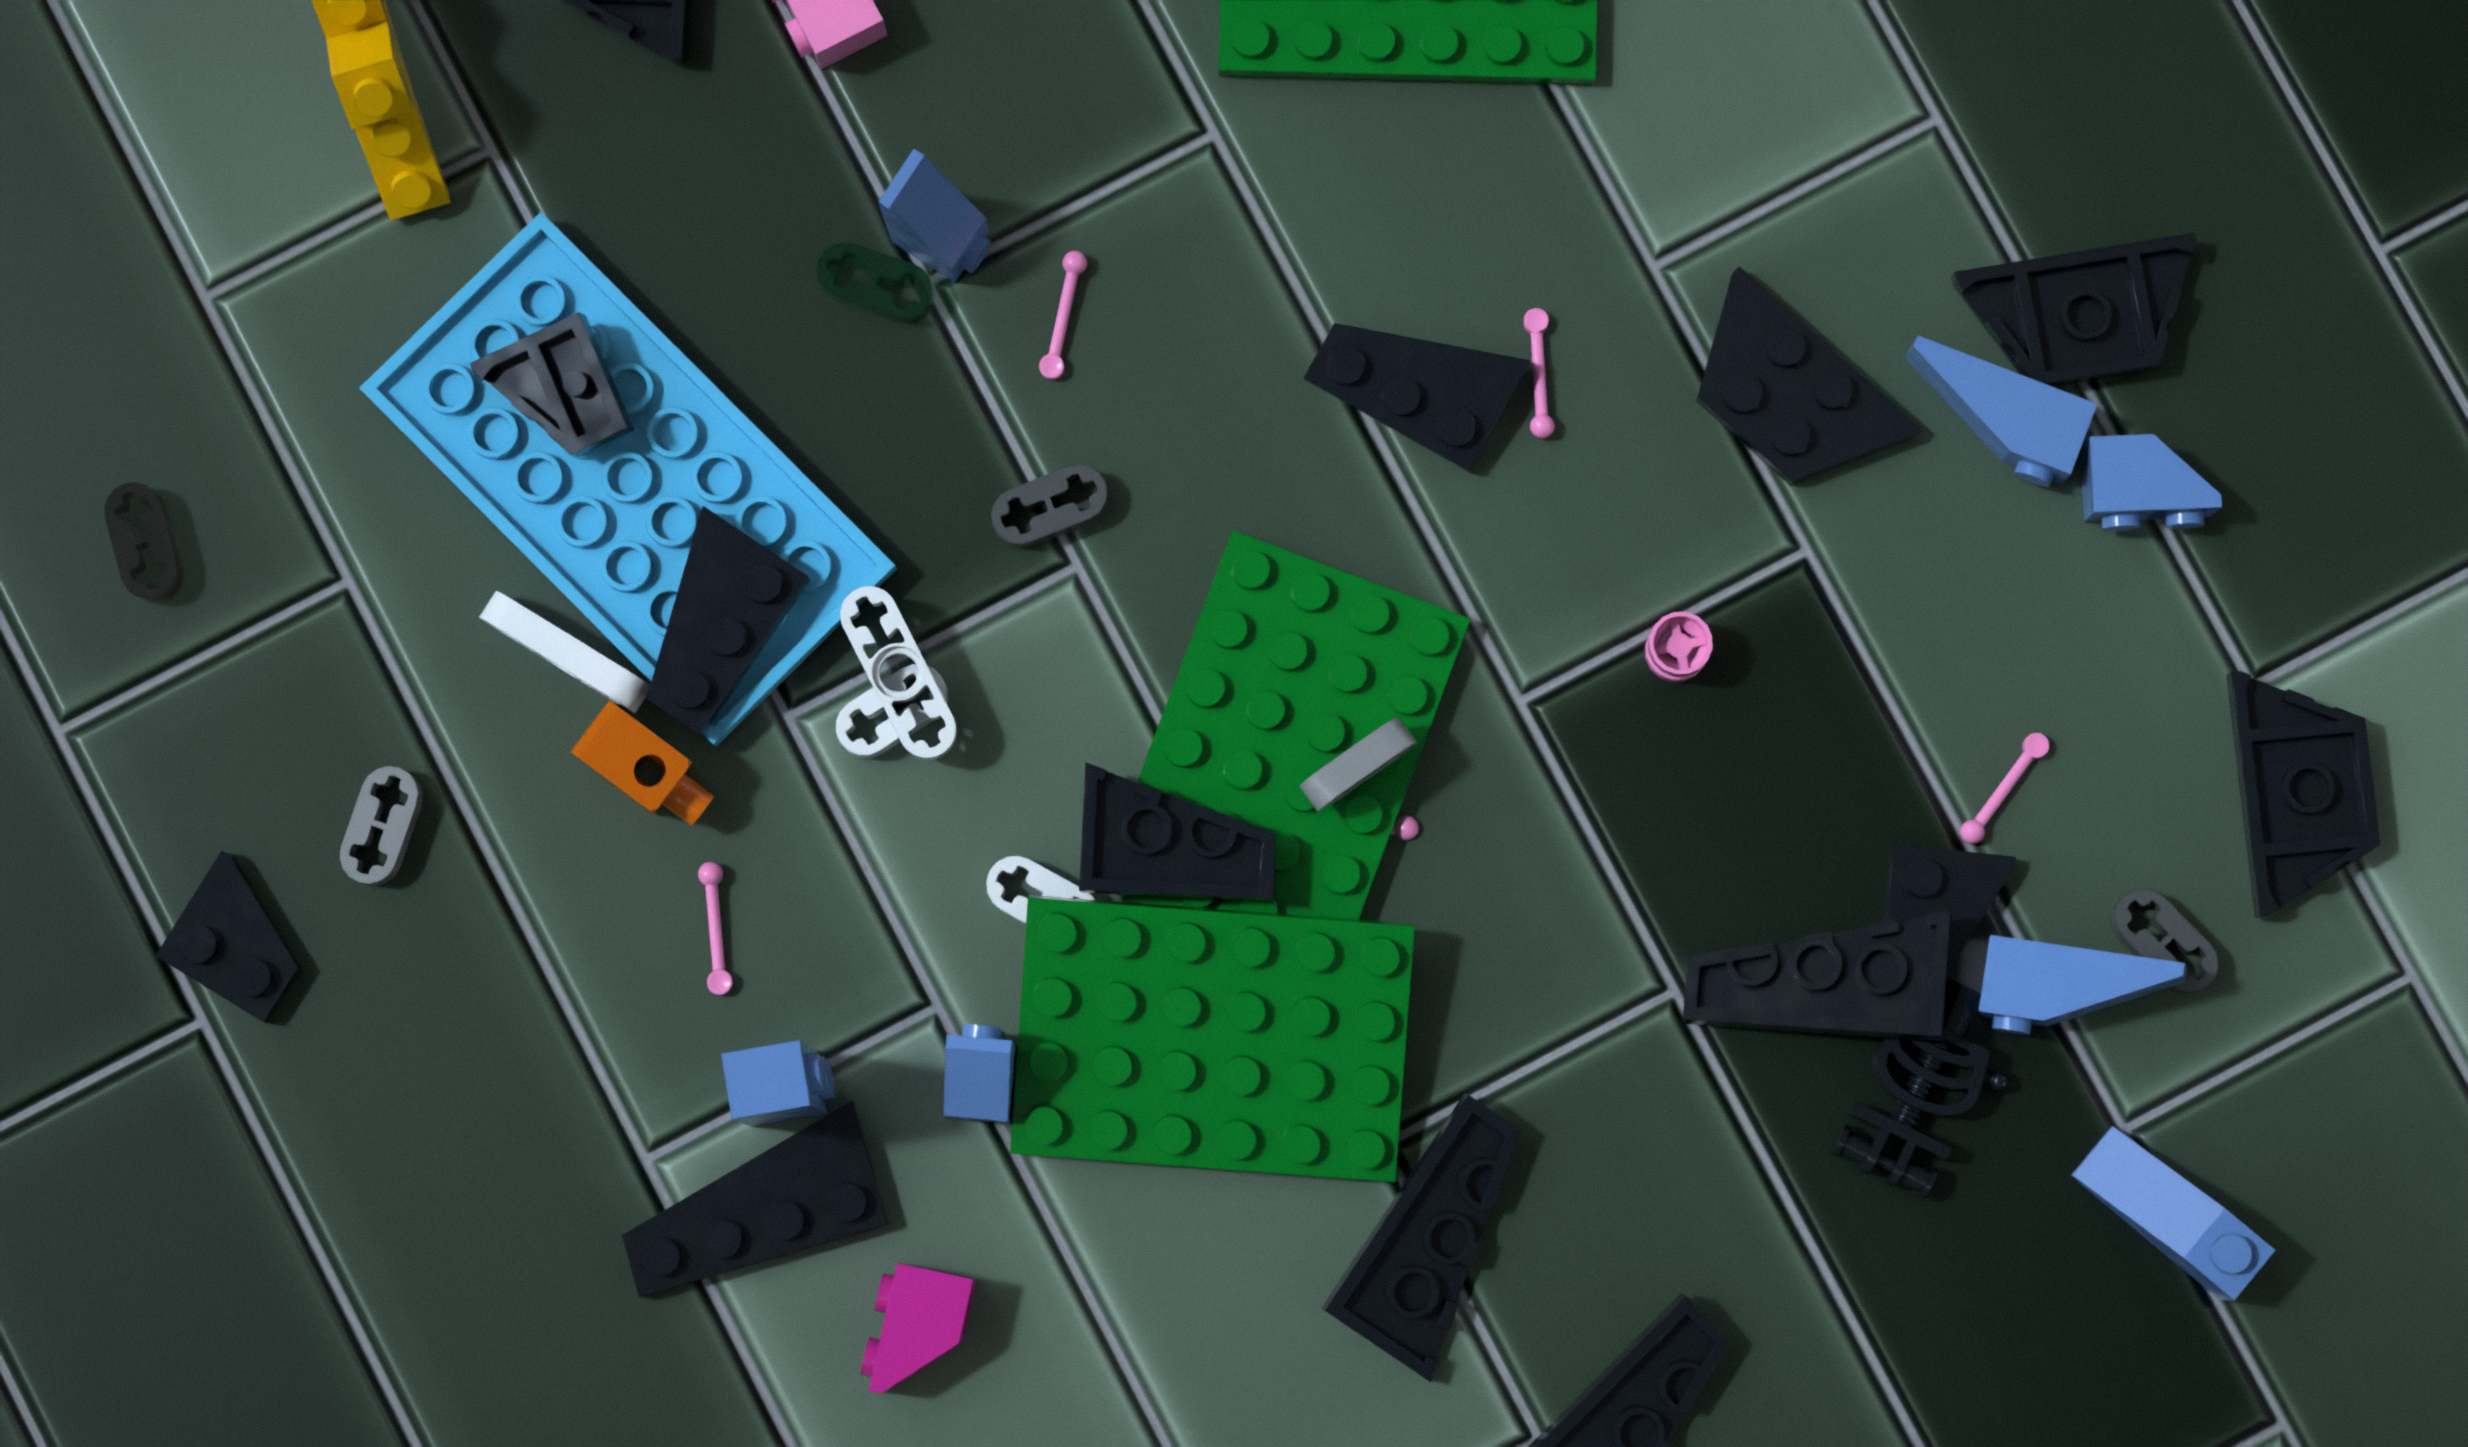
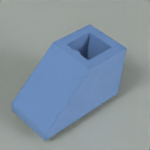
(2142, 480)
(979, 1075)

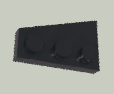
(1420, 388)
(720, 620)
(1165, 846)

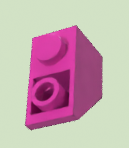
(921, 1323)

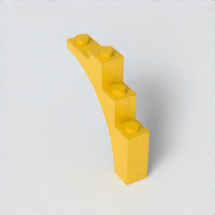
(381, 104)

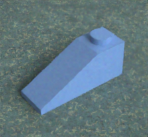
(934, 219)
(2014, 415)
(2054, 982)
(2173, 1215)

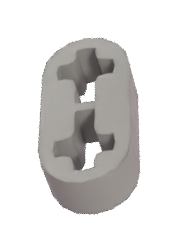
(1358, 764)
(366, 821)

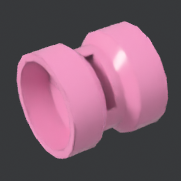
(1679, 636)

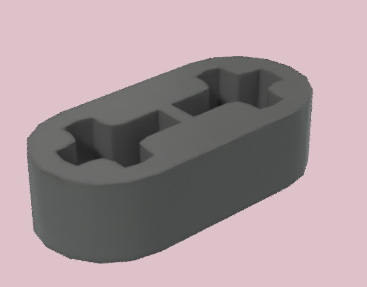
(1043, 492)
(2174, 930)

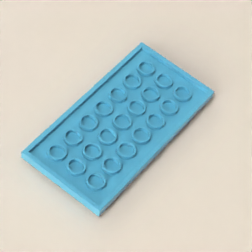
(623, 516)

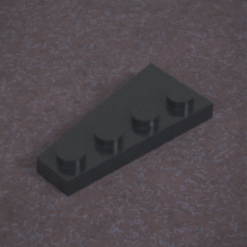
(777, 1204)

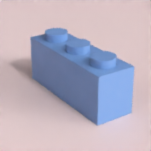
(777, 1083)

